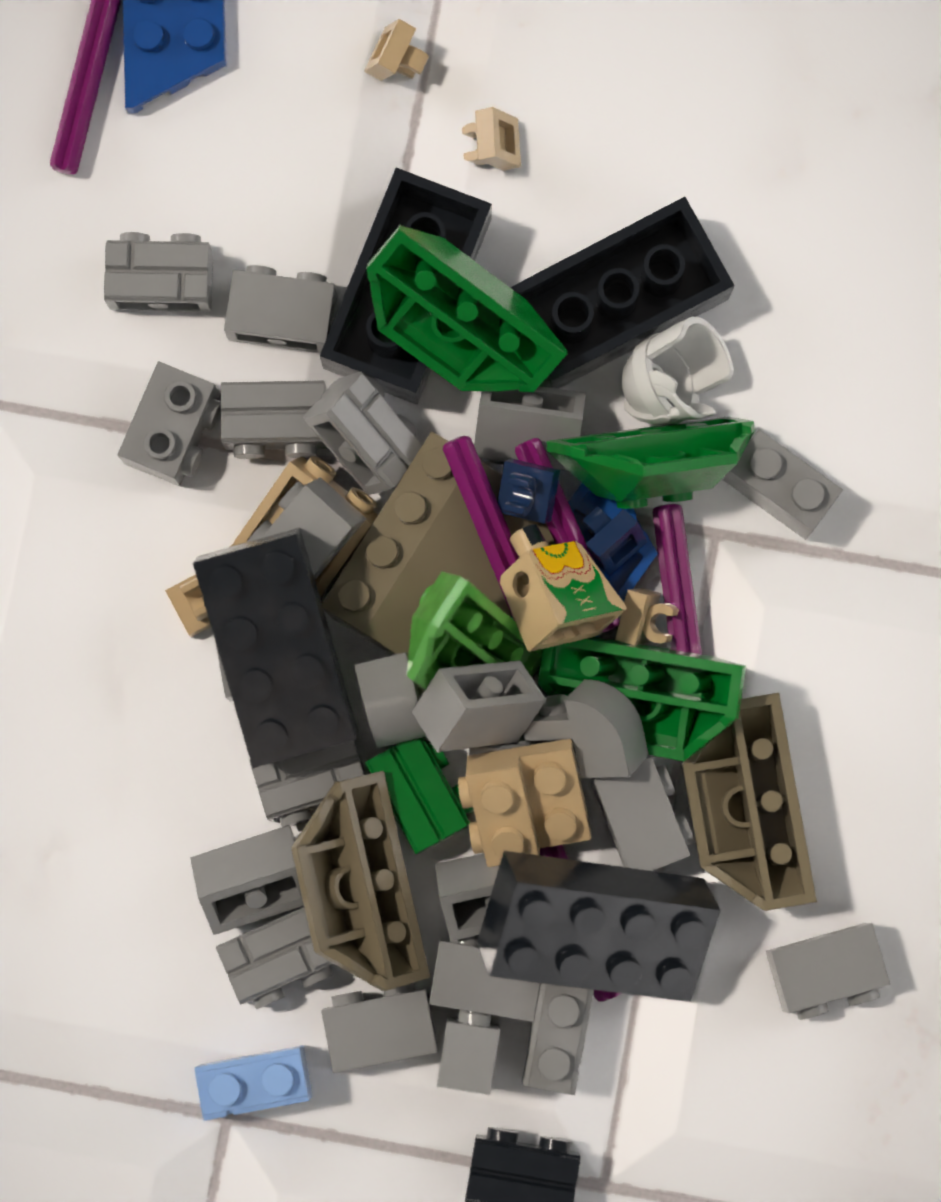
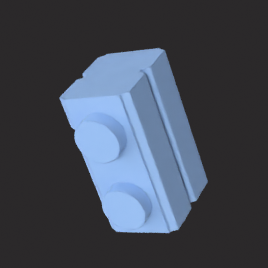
(253, 1082)

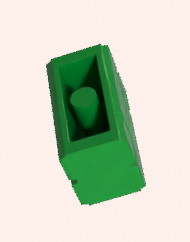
(420, 793)

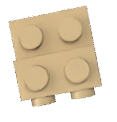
(305, 472)
(524, 799)

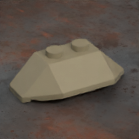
(750, 809)
(359, 886)

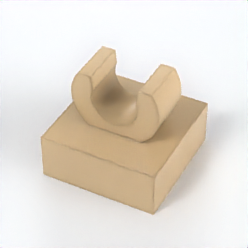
(395, 53)
(496, 139)
(189, 605)
(638, 621)

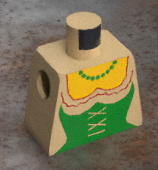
(557, 591)

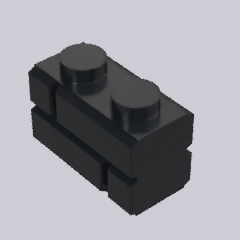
(521, 1171)

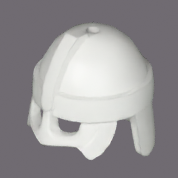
(672, 371)

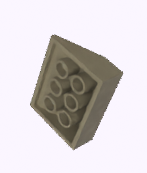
(408, 546)

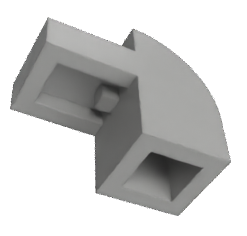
(389, 699)
(602, 726)

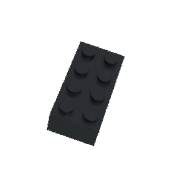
(627, 289)
(354, 337)
(276, 647)
(597, 926)

